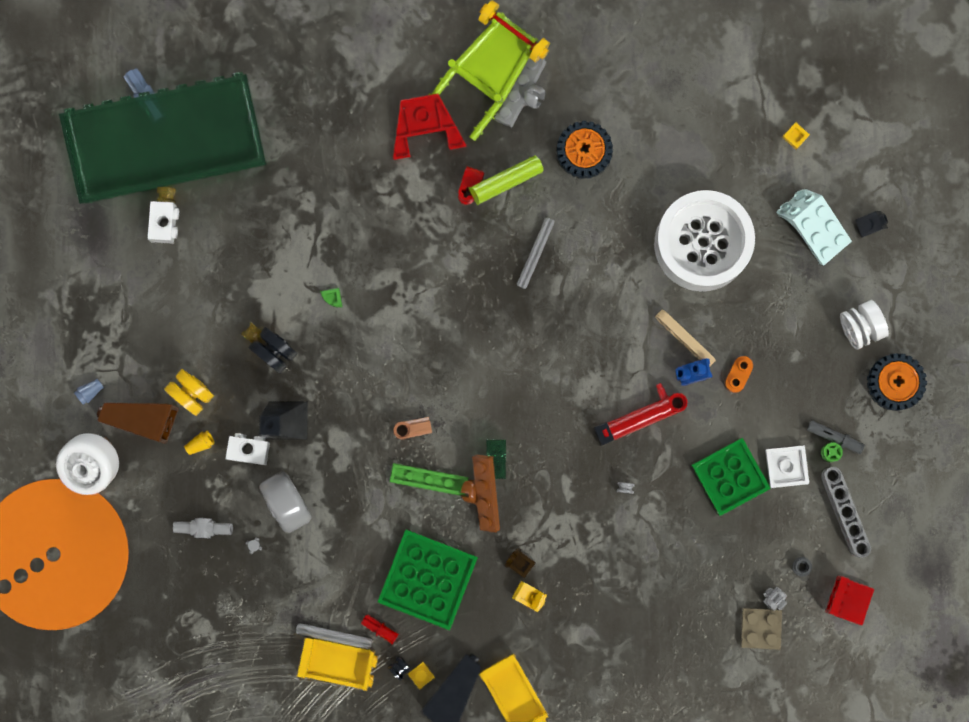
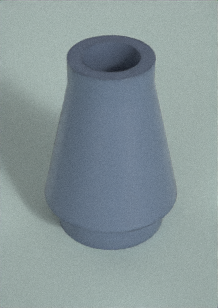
(88, 391)

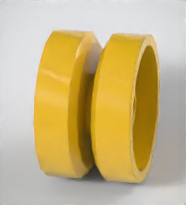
(187, 394)

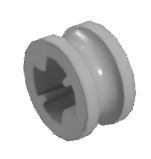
(625, 487)

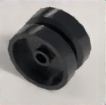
(273, 350)

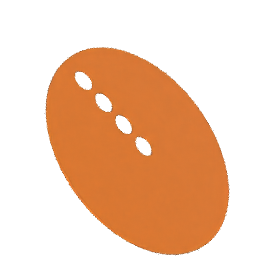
(90, 560)

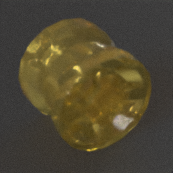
(166, 194)
(252, 333)

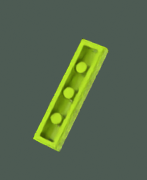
(506, 179)

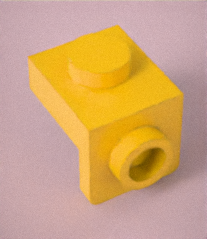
(529, 596)

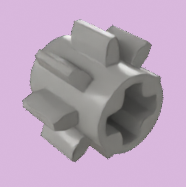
(775, 598)

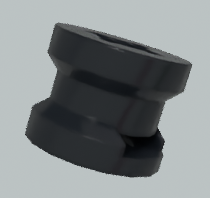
(401, 667)

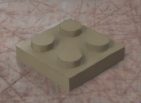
(761, 628)

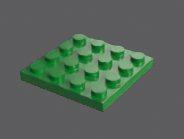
(427, 579)

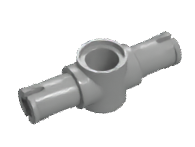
(203, 528)

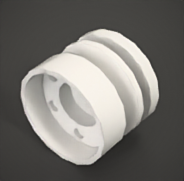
(864, 324)

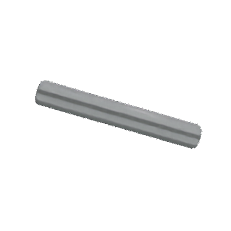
(535, 253)
(334, 636)

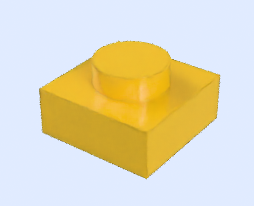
(796, 136)
(421, 675)

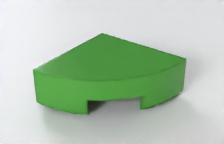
(332, 297)

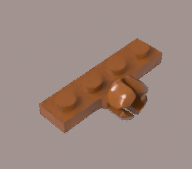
(483, 493)

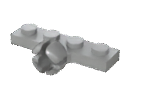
(523, 93)

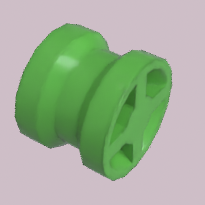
(835, 452)

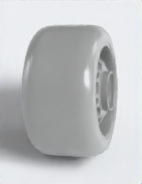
(285, 502)

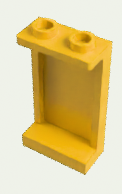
(337, 663)
(513, 691)

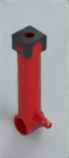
(640, 418)

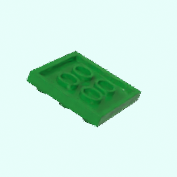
(730, 477)

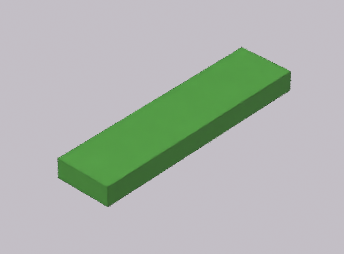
(427, 479)

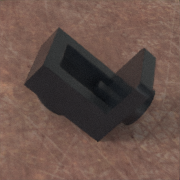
(872, 223)

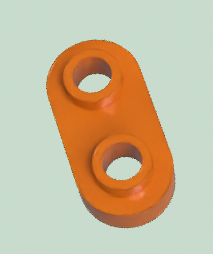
(739, 374)

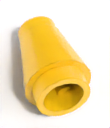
(199, 443)

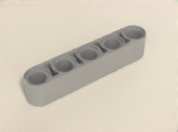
(852, 519)

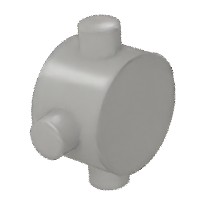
(254, 545)

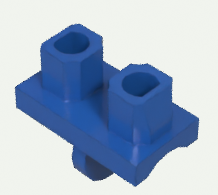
(694, 372)

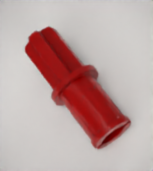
(379, 628)

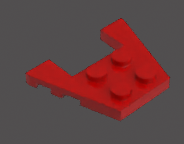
(424, 116)

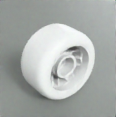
(87, 464)

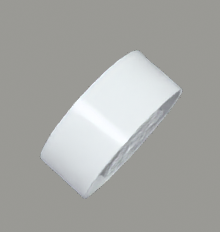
(734, 229)

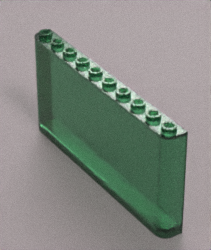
(162, 138)

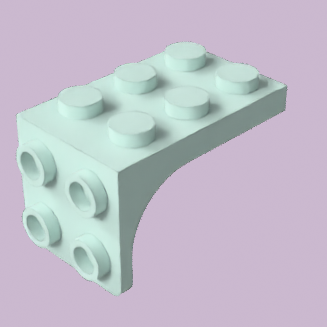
(816, 224)

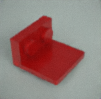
(849, 600)

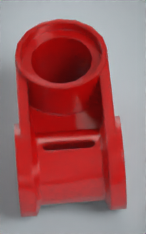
(470, 178)

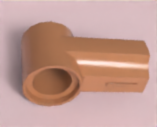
(415, 428)

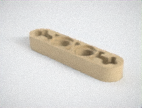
(683, 336)

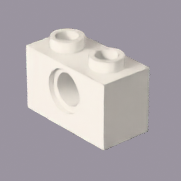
(160, 211)
(236, 449)

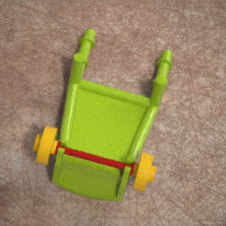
(495, 60)

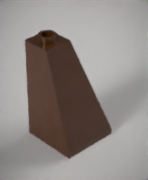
(143, 419)

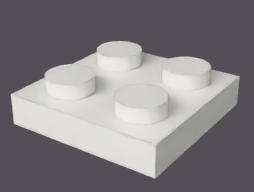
(787, 466)

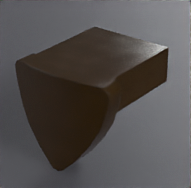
(520, 563)

